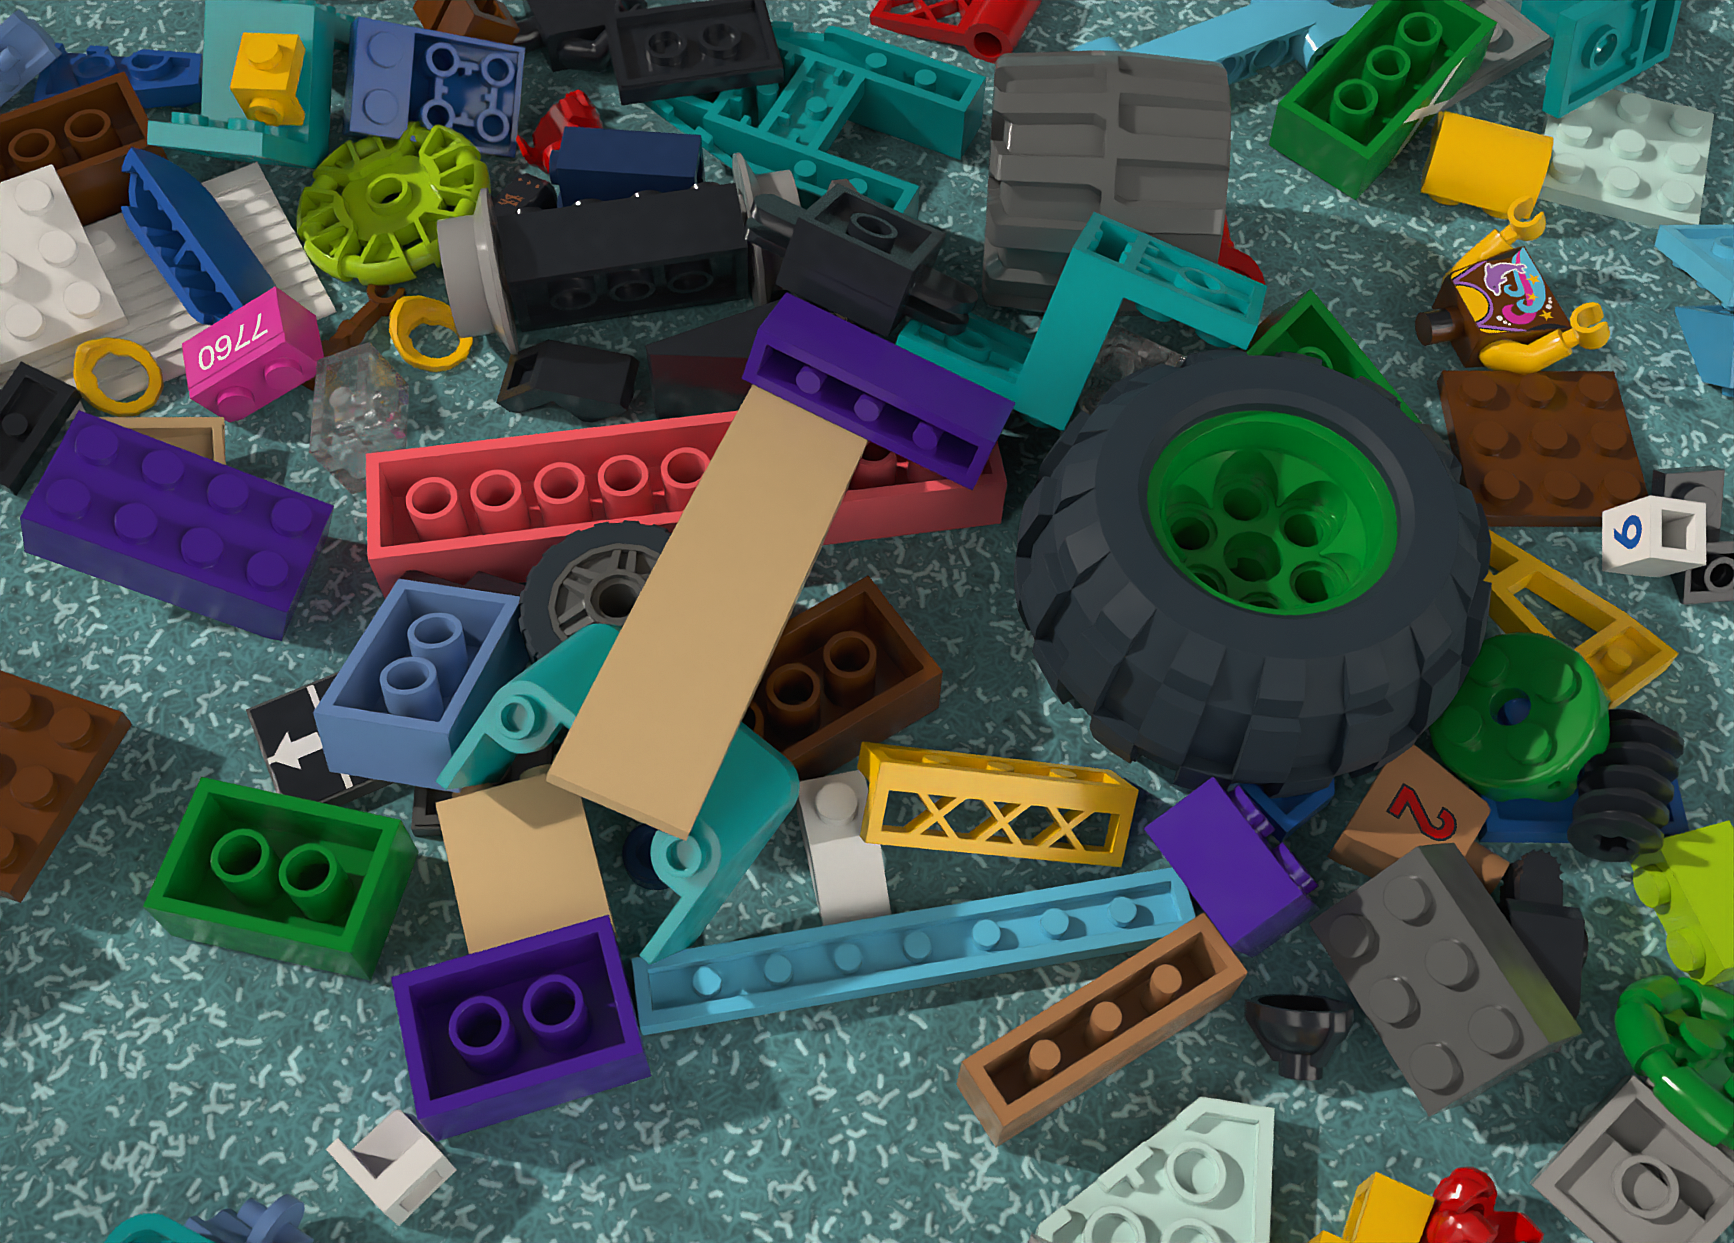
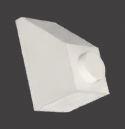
(843, 868)

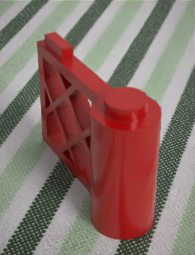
(985, 29)

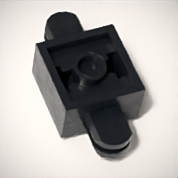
(861, 261)

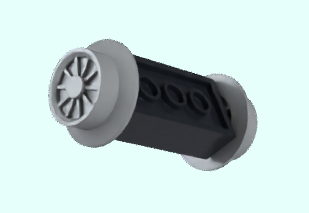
(608, 256)

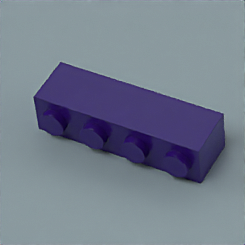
(877, 390)

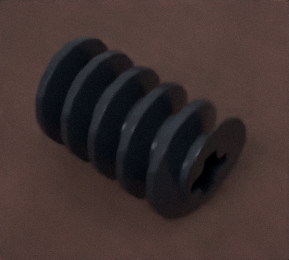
(1626, 790)

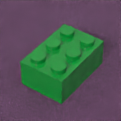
(283, 878)

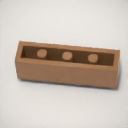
(1099, 1029)

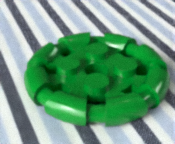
(1680, 1054)

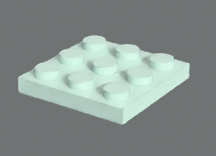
(1630, 159)

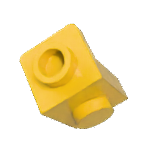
(268, 78)

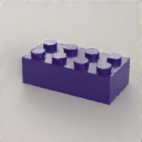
(175, 526)

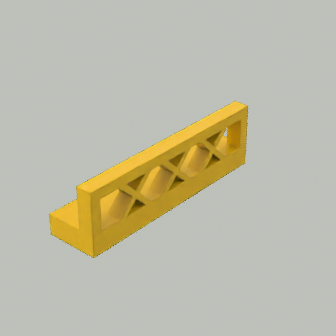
(999, 780)

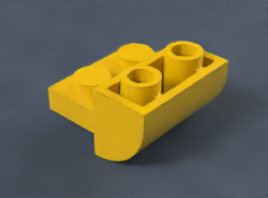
(1484, 164)

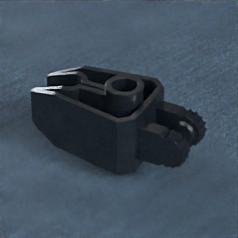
(1549, 931)

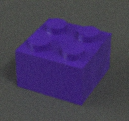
(1231, 869)

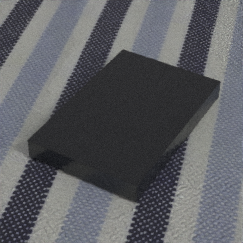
(692, 49)

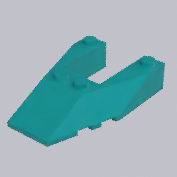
(824, 85)

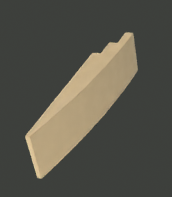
(709, 617)

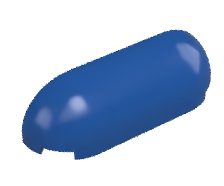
(190, 239)

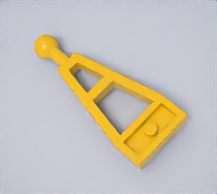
(1620, 652)

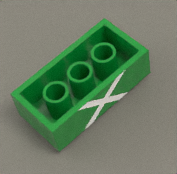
(1379, 88)

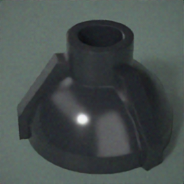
(1299, 1030)

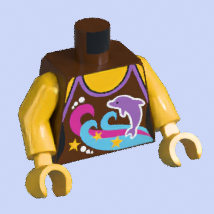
(1501, 308)

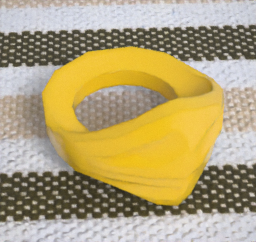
(410, 313)
(87, 384)

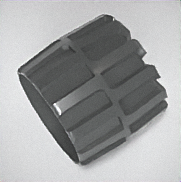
(1105, 137)

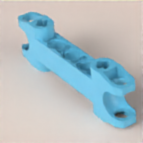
(1254, 36)

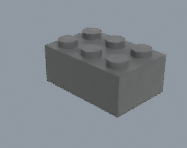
(1443, 977)

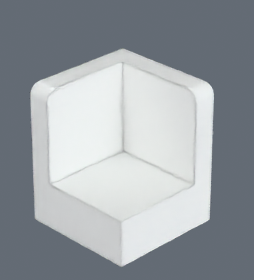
(394, 1166)

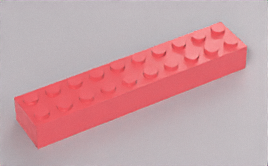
(514, 497)

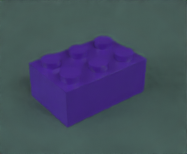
(519, 1028)

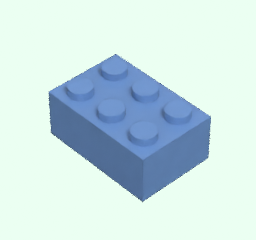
(419, 681)

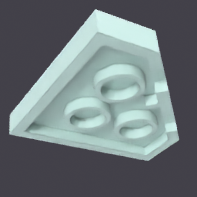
(1188, 1183)

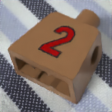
(1416, 806)

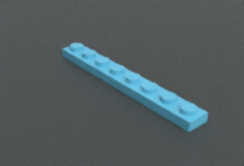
(908, 950)

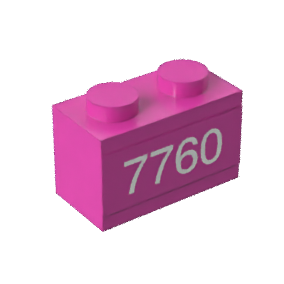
(252, 356)

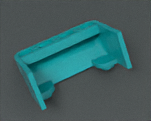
(735, 822)

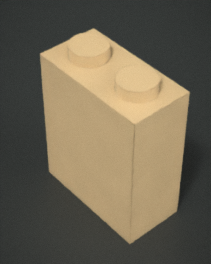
(521, 860)

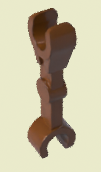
(352, 331)

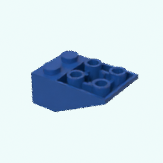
(434, 79)

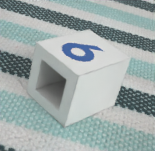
(1654, 537)

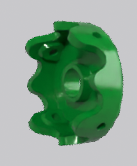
(1545, 749)

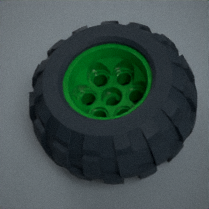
(1284, 493)

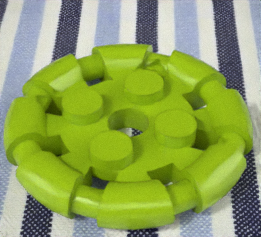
(365, 175)

